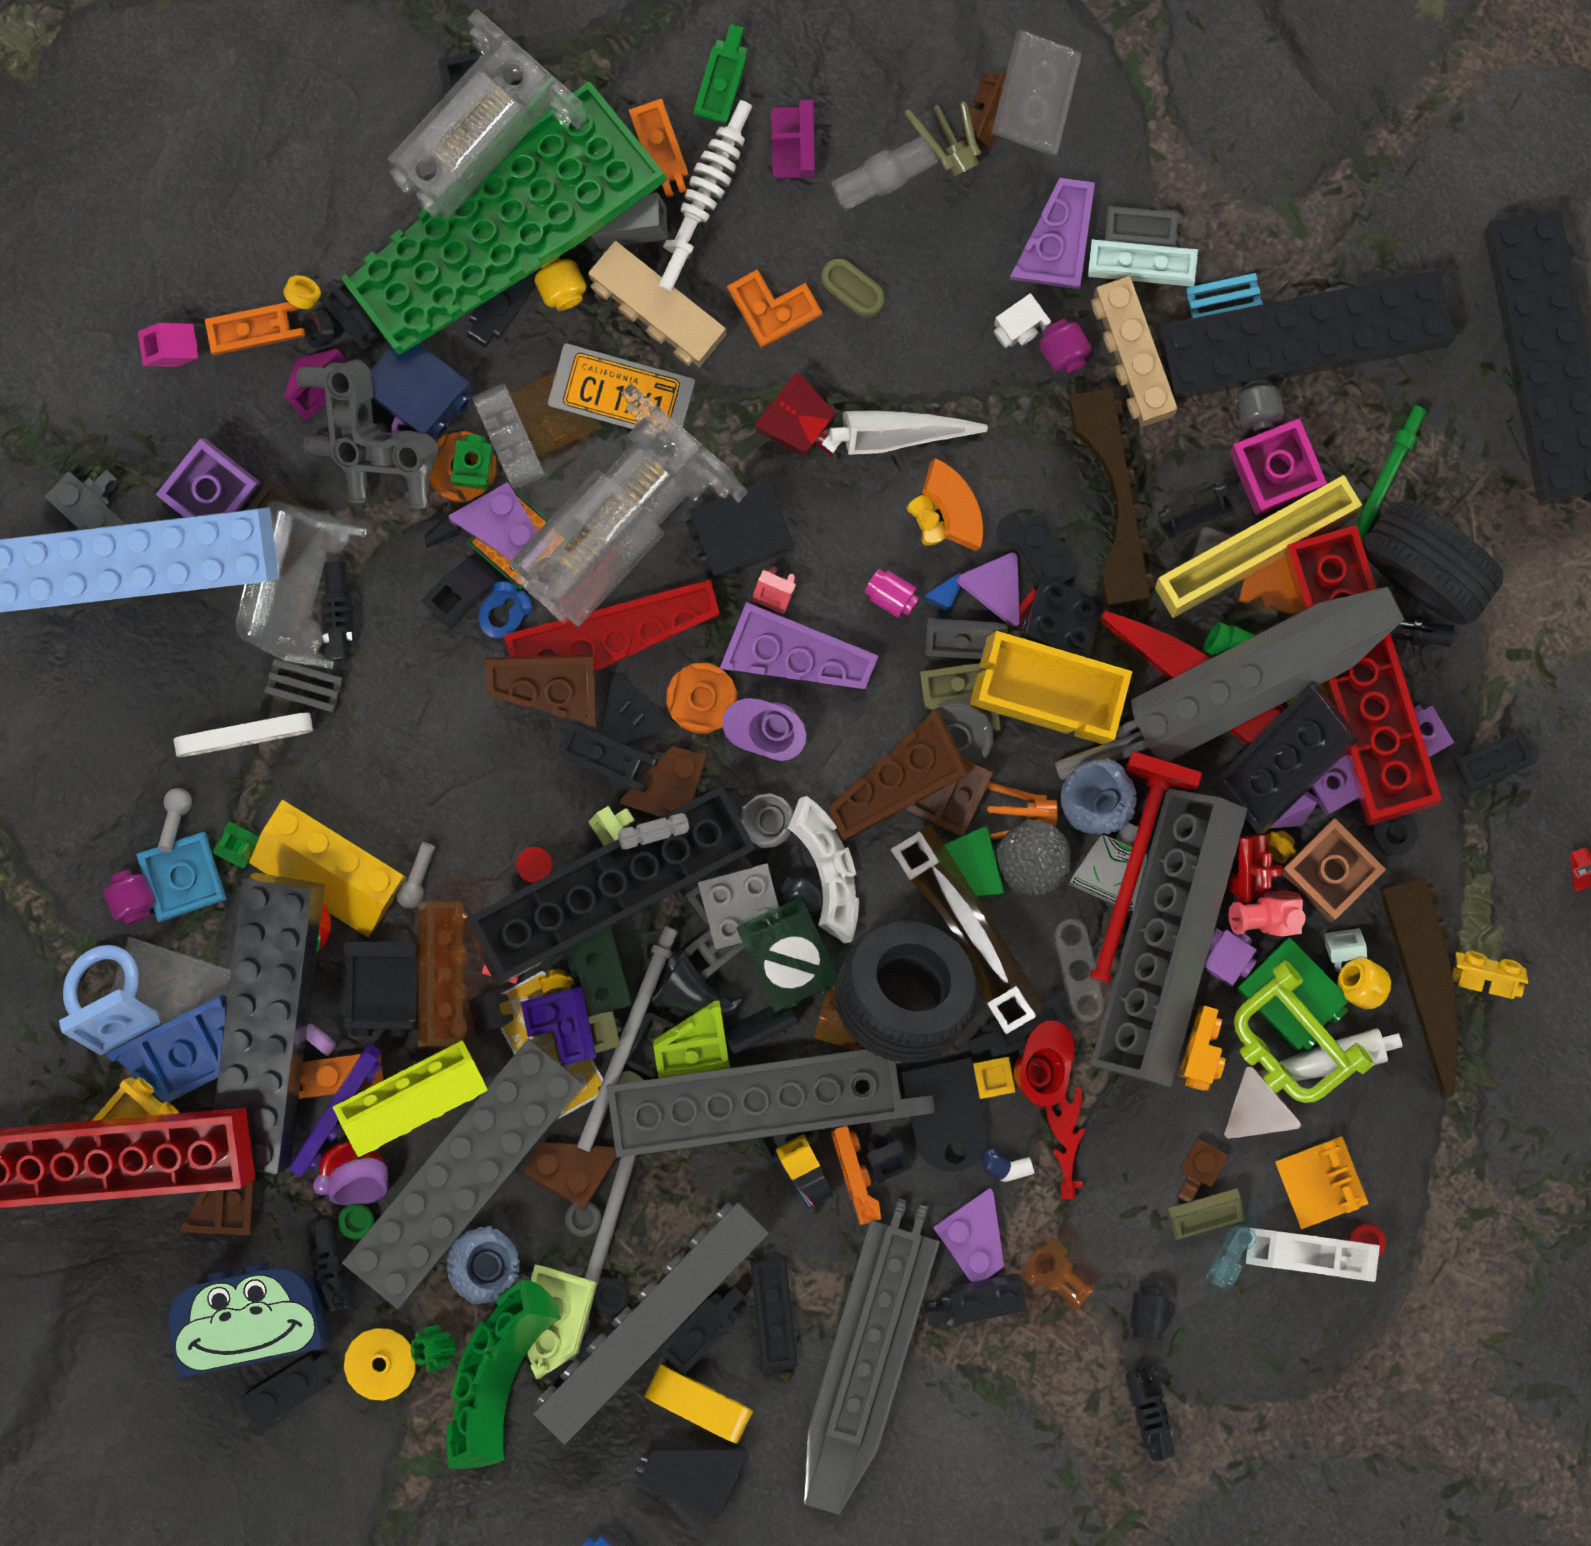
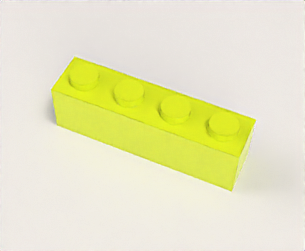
(410, 1098)

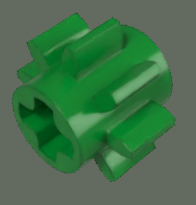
(433, 1348)

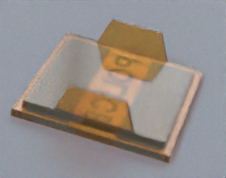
(545, 425)

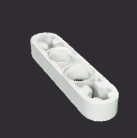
(243, 734)

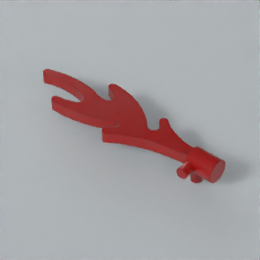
(1062, 1130)

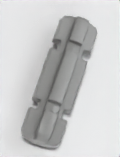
(653, 831)

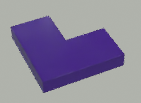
(567, 1017)

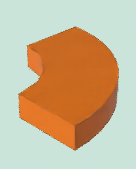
(956, 504)

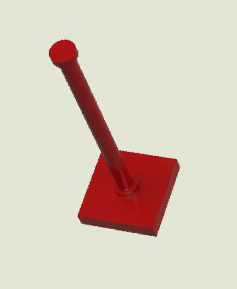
(1159, 777)

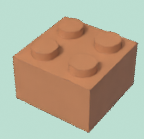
(1332, 870)

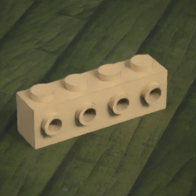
(666, 313)
(1135, 352)

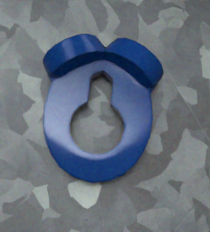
(502, 592)

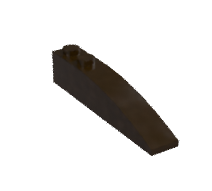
(1427, 970)

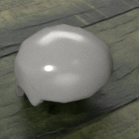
(767, 820)

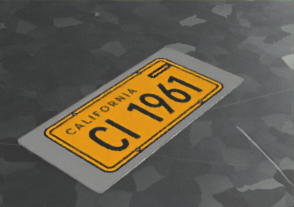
(593, 385)

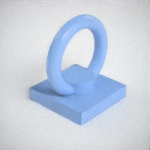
(112, 1018)

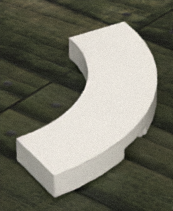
(834, 866)

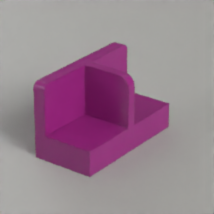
(793, 141)

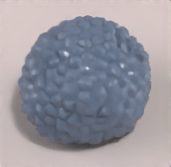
(1098, 797)
(482, 1265)

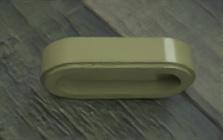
(852, 288)

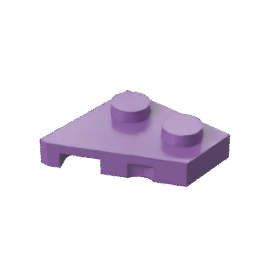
(497, 521)

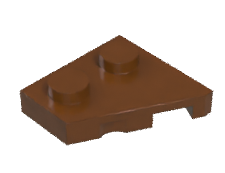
(669, 783)

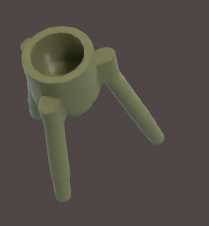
(960, 155)

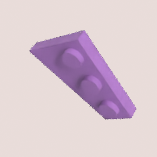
(1060, 238)

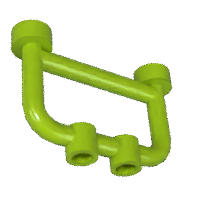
(1278, 1075)

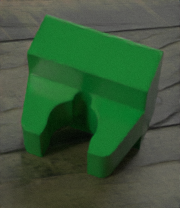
(236, 845)

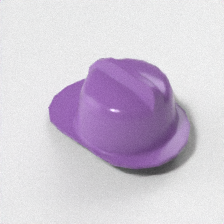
(765, 728)

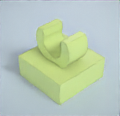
(607, 825)

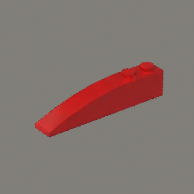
(1172, 659)

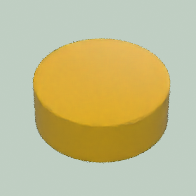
(302, 292)

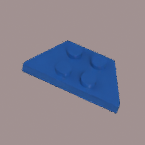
(179, 1052)

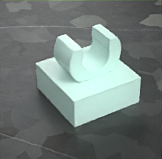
(1345, 946)

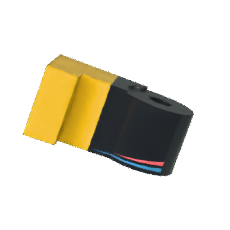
(805, 1171)

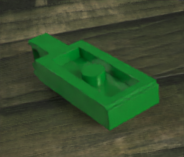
(722, 78)

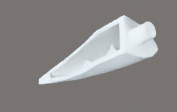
(886, 431)
(1318, 1063)

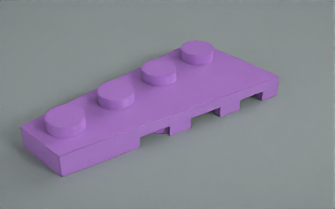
(784, 648)

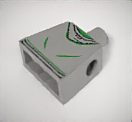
(1105, 867)

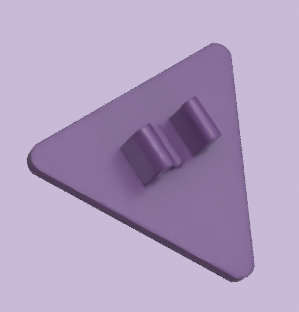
(996, 587)

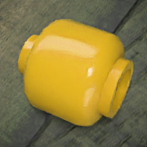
(560, 284)
(1364, 983)

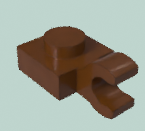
(1201, 1166)

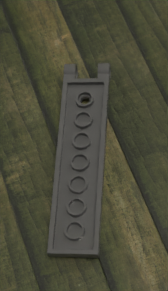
(757, 1102)

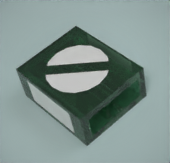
(788, 954)

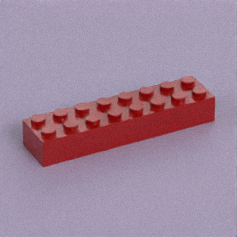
(1391, 756)
(125, 1158)

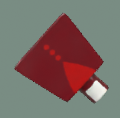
(799, 419)

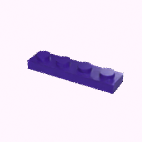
(328, 1123)

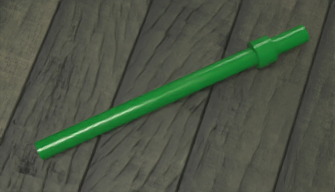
(1404, 441)

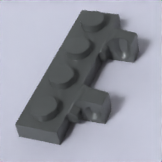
(86, 502)

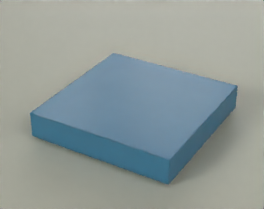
(183, 878)

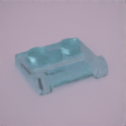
(1226, 1266)

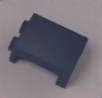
(419, 390)

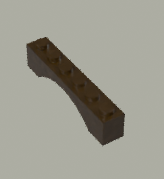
(1097, 426)
(998, 972)

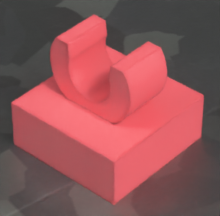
(774, 591)

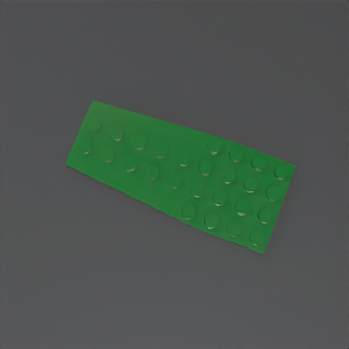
(526, 213)

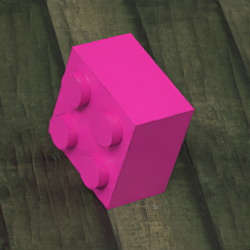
(1277, 467)

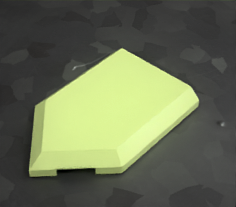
(562, 1339)

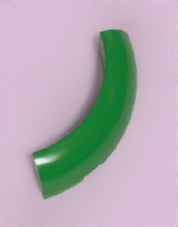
(488, 1371)

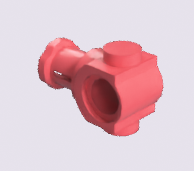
(1275, 914)

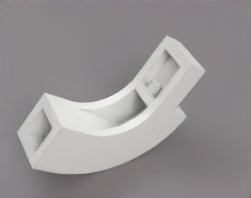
(1314, 1254)

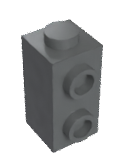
(638, 224)

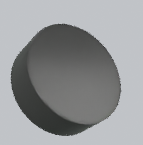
(581, 1222)

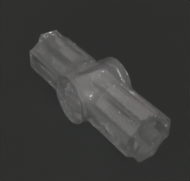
(884, 173)

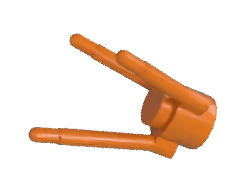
(1039, 809)

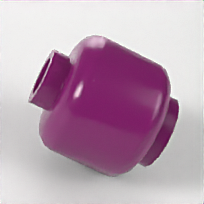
(1065, 346)
(129, 897)

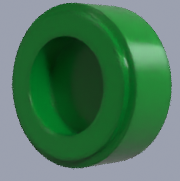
(356, 1220)

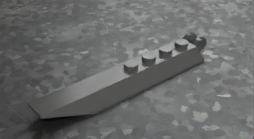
(1260, 673)
(867, 1358)

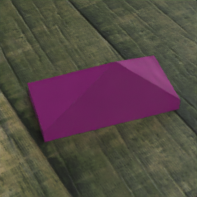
(308, 399)

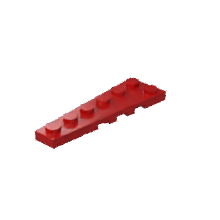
(622, 628)

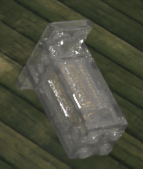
(479, 121)

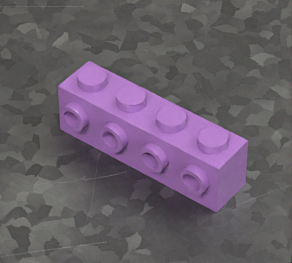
(1337, 785)

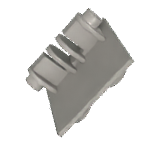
(736, 900)

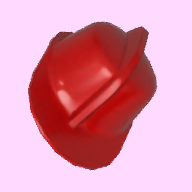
(1045, 1064)

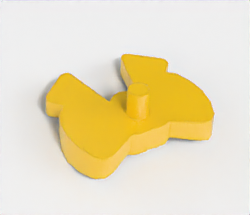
(928, 520)

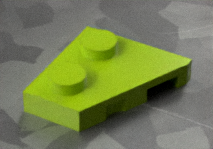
(693, 1045)

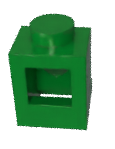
(477, 475)

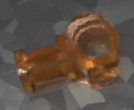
(1058, 1275)

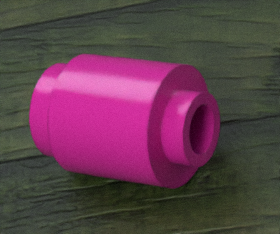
(892, 593)

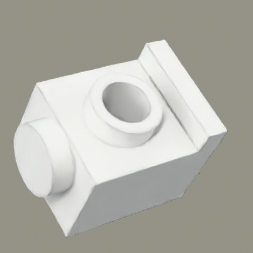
(1020, 322)

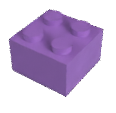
(207, 483)

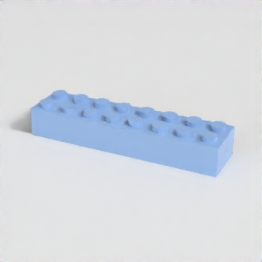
(137, 559)

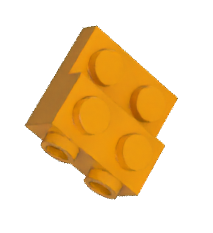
(1203, 1061)

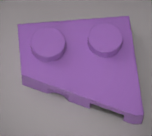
(974, 1237)

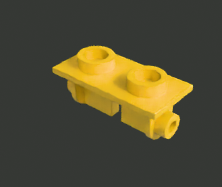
(1503, 975)

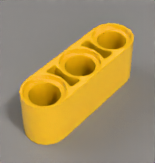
(698, 1403)

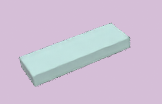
(1143, 262)

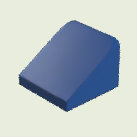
(945, 594)

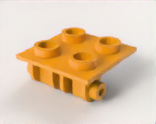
(1321, 1182)

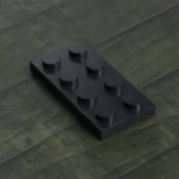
(1288, 758)

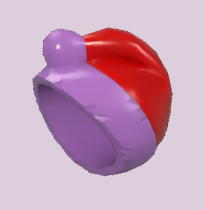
(351, 1178)

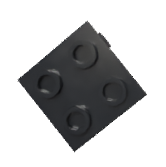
(1062, 617)

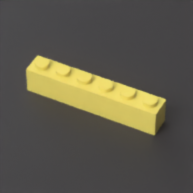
(1257, 546)

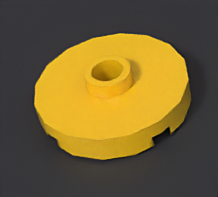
(383, 1344)

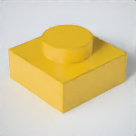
(994, 1077)

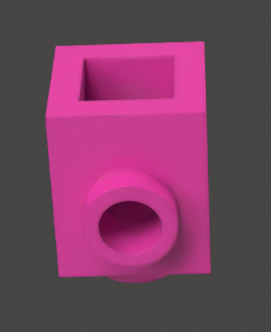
(168, 344)

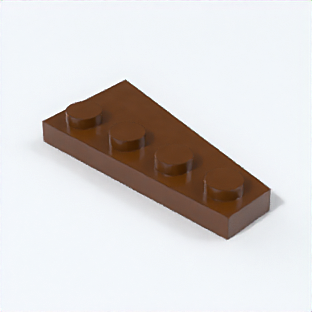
(909, 774)

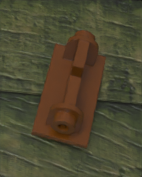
(983, 120)

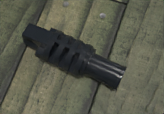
(337, 612)

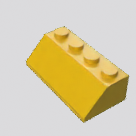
(355, 882)

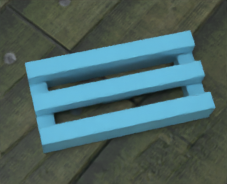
(1253, 292)

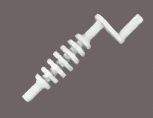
(706, 187)

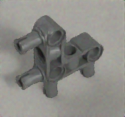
(357, 442)

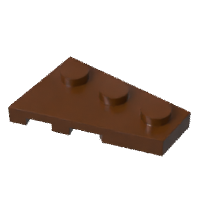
(547, 683)

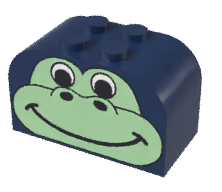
(246, 1319)

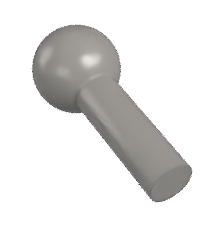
(177, 803)
(411, 891)

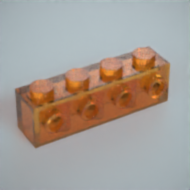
(441, 974)

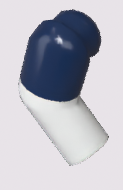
(1004, 1169)

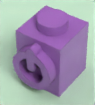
(1229, 956)

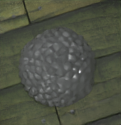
(1033, 857)

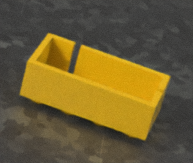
(1050, 688)

